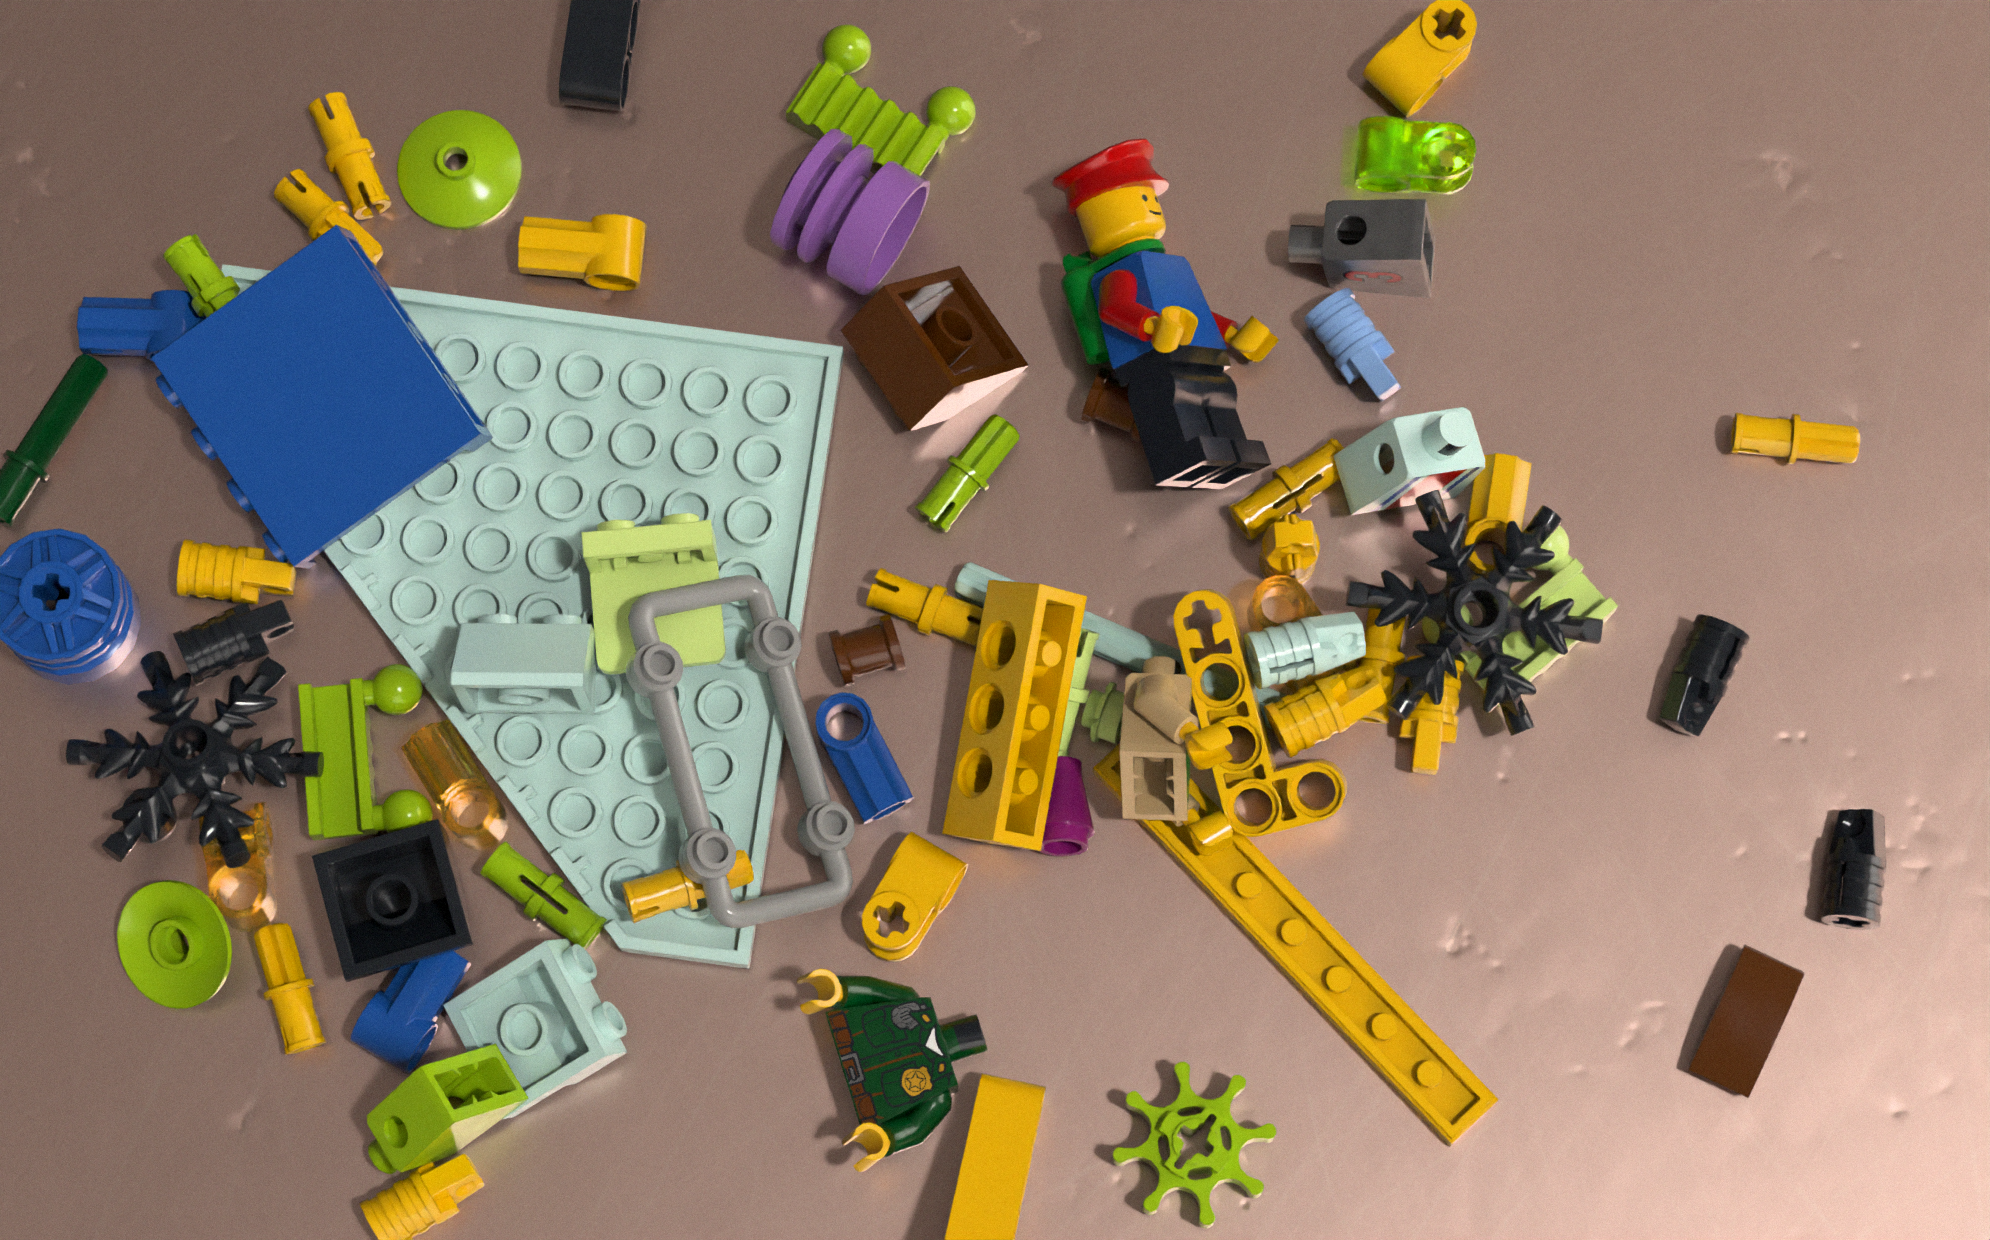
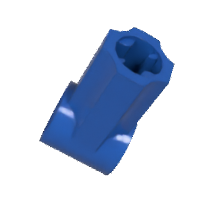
(134, 324)
(863, 762)
(402, 1019)

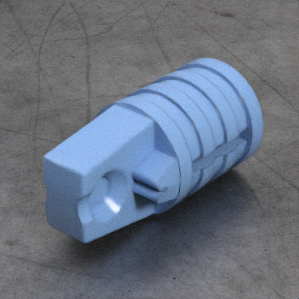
(1353, 342)

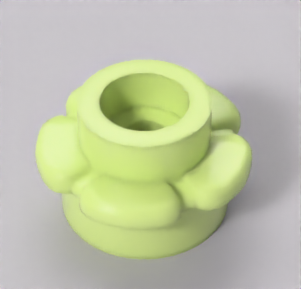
(1104, 714)

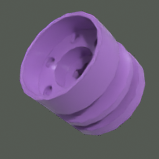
(860, 217)

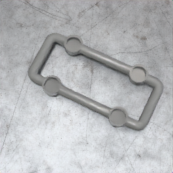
(707, 851)

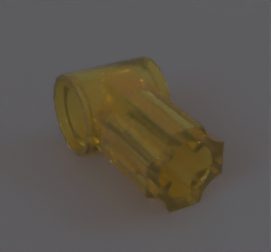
(455, 782)

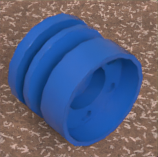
(84, 633)

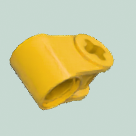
(1417, 61)
(915, 888)

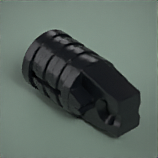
(232, 639)
(1702, 673)
(1855, 871)

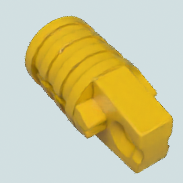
(1289, 549)
(231, 573)
(1324, 708)
(1433, 724)
(421, 1199)

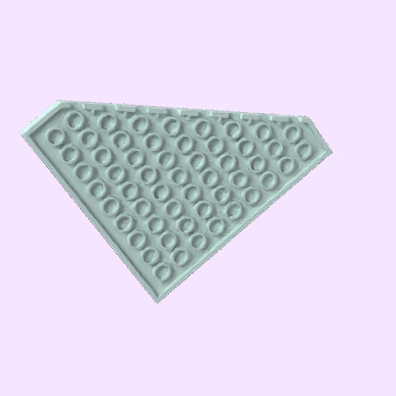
(587, 430)

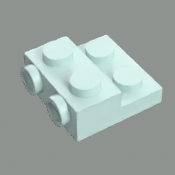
(542, 1019)

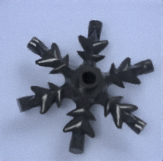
(1491, 595)
(194, 759)

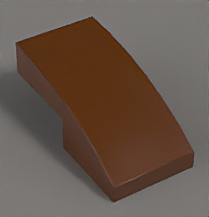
(1746, 1021)

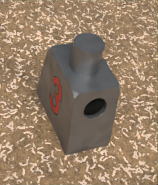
(1371, 246)

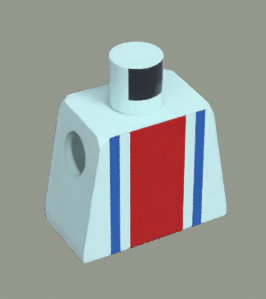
(1428, 454)

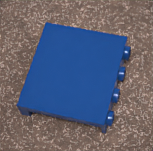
(318, 397)

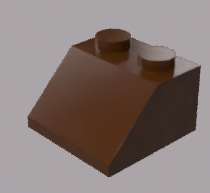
(932, 346)

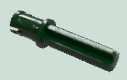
(28, 463)

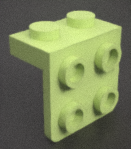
(647, 559)

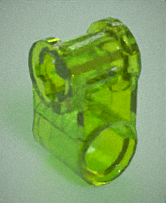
(1406, 156)

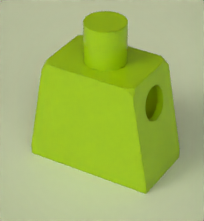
(419, 1123)

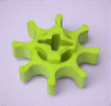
(1221, 1163)

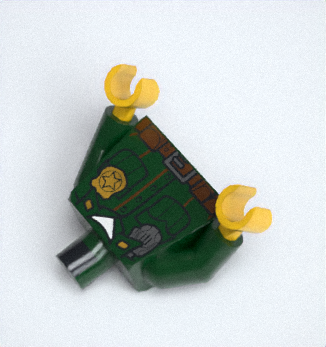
(892, 1058)

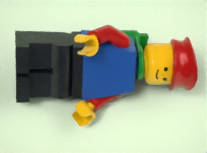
(1156, 324)

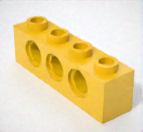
(1014, 714)

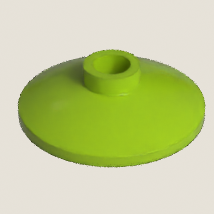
(466, 195)
(155, 950)

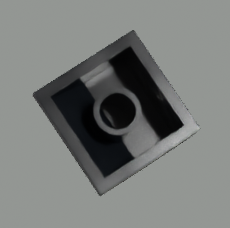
(394, 899)

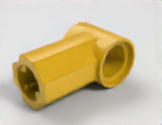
(600, 251)
(1496, 499)

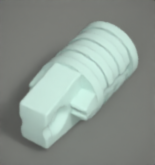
(1303, 648)

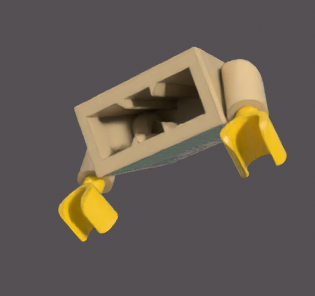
(1157, 750)

